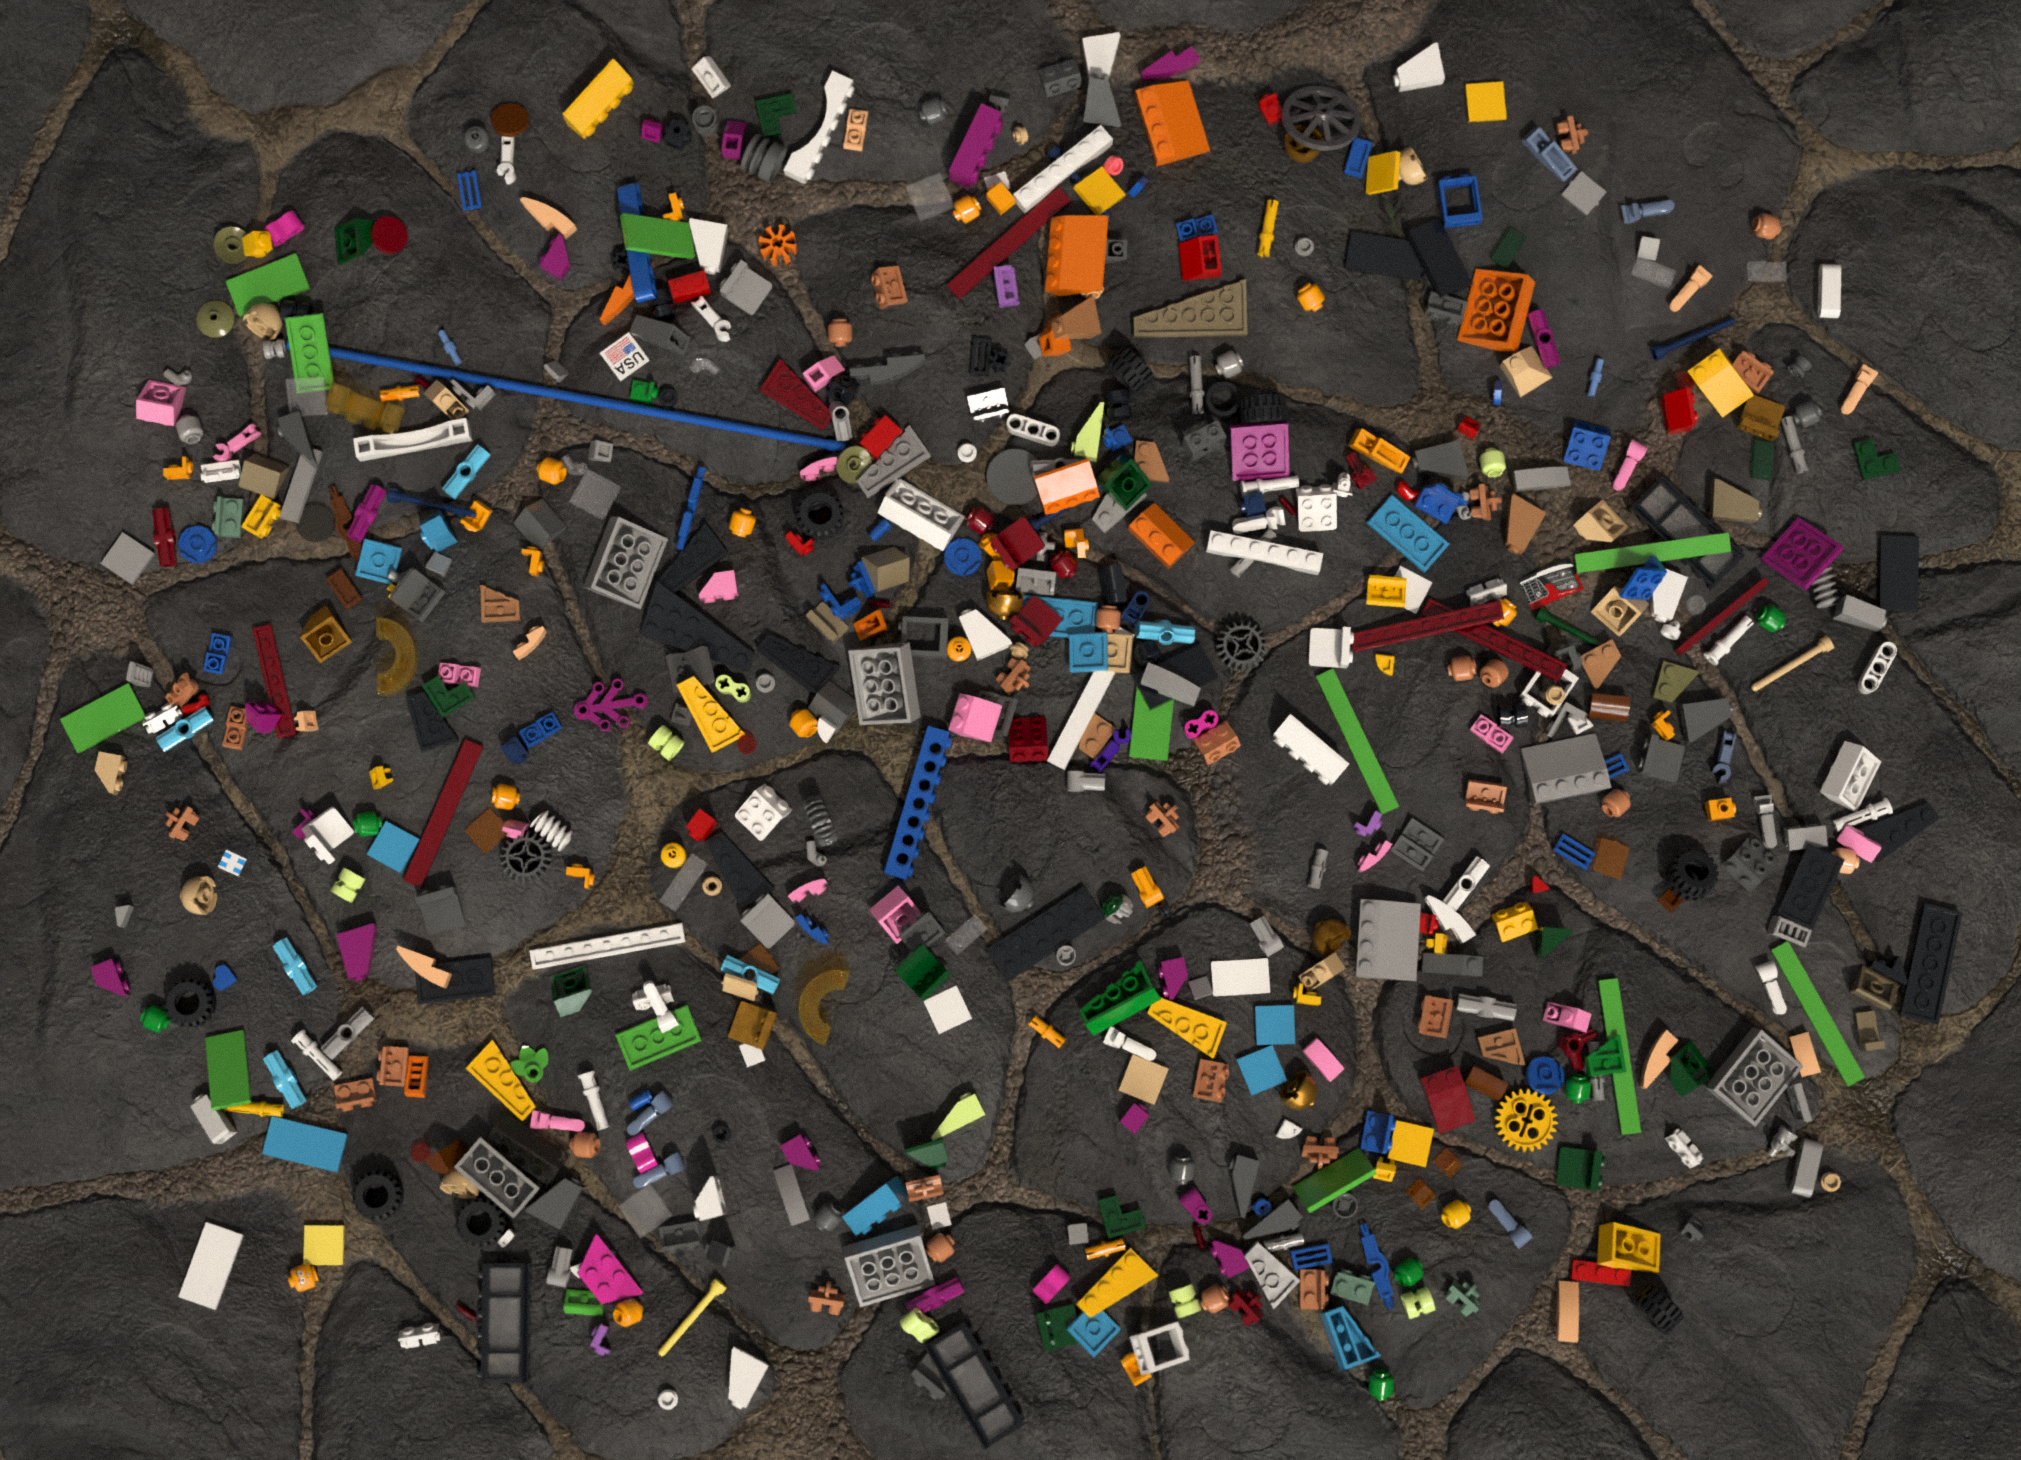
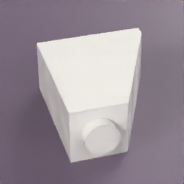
(1100, 52)
(1420, 71)
(709, 243)
(1667, 596)
(982, 634)
(214, 1122)
(745, 1376)

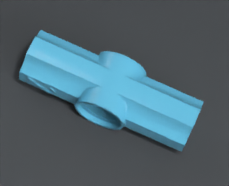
(473, 461)
(1165, 632)
(174, 735)
(295, 966)
(738, 968)
(285, 1079)

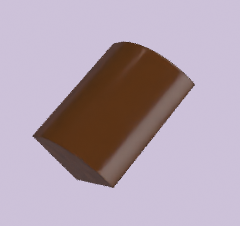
(1608, 707)
(1485, 1083)
(446, 1158)

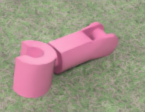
(236, 443)
(1635, 452)
(542, 1120)

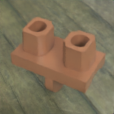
(1568, 126)
(1482, 494)
(1016, 678)
(182, 690)
(186, 815)
(1169, 824)
(1320, 1154)
(924, 1188)
(826, 1296)

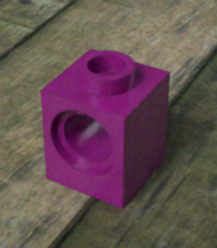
(1134, 1117)

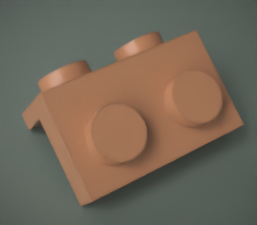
(1752, 371)
(1217, 742)
(1485, 796)
(1435, 1016)
(393, 1066)

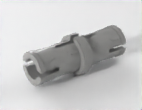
(1318, 868)
(1284, 1242)

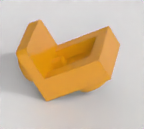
(677, 205)
(477, 523)
(1076, 538)
(985, 544)
(536, 564)
(578, 871)
(1132, 1369)

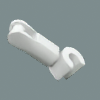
(506, 160)
(713, 319)
(1273, 517)
(1768, 972)
(665, 1018)
(1116, 1038)

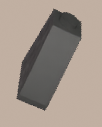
(1101, 102)
(660, 334)
(1441, 461)
(1703, 716)
(557, 1203)

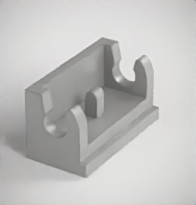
(1035, 581)
(1800, 836)

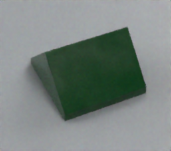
(1549, 938)

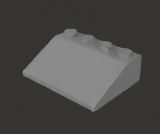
(625, 562)
(884, 684)
(1565, 769)
(1388, 940)
(1754, 1076)
(888, 1265)

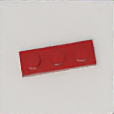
(1599, 1273)

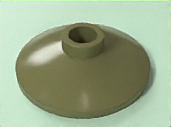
(226, 237)
(220, 326)
(861, 463)

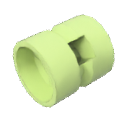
(666, 743)
(347, 885)
(1185, 1300)
(1424, 1300)

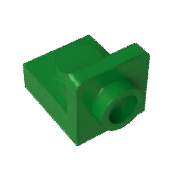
(644, 391)

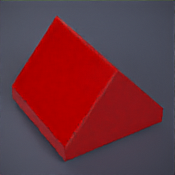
(1469, 427)
(1537, 885)

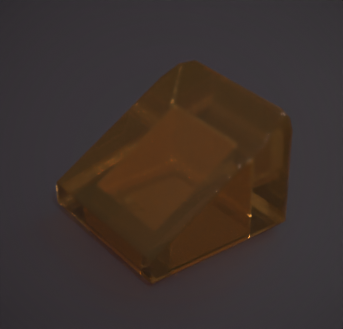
(1448, 1163)
(1420, 1194)

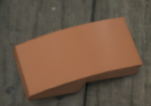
(236, 728)

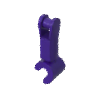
(1110, 750)

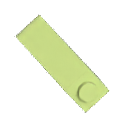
(1088, 438)
(963, 1113)

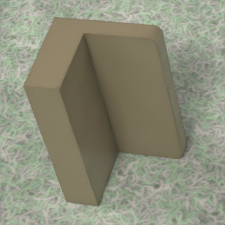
(827, 623)

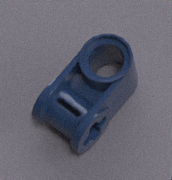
(1135, 610)

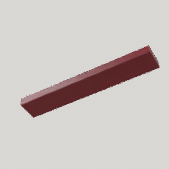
(1721, 617)
(274, 679)

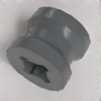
(1799, 367)

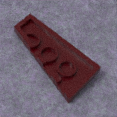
(791, 393)

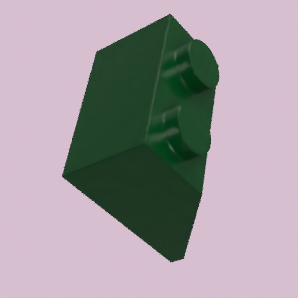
(1123, 481)

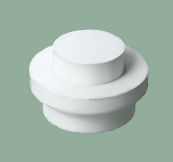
(967, 452)
(668, 1399)

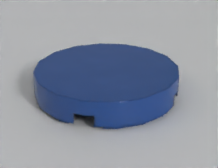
(197, 544)
(963, 557)
(1544, 1075)

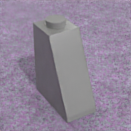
(1860, 613)

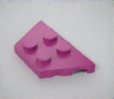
(605, 1274)

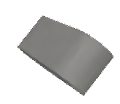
(1806, 1167)

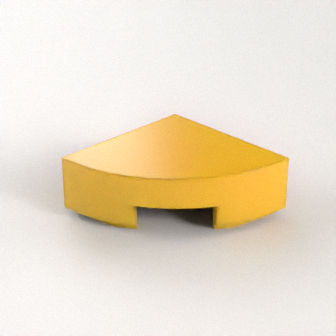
(1385, 663)

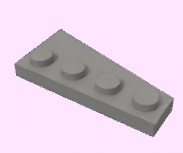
(895, 462)

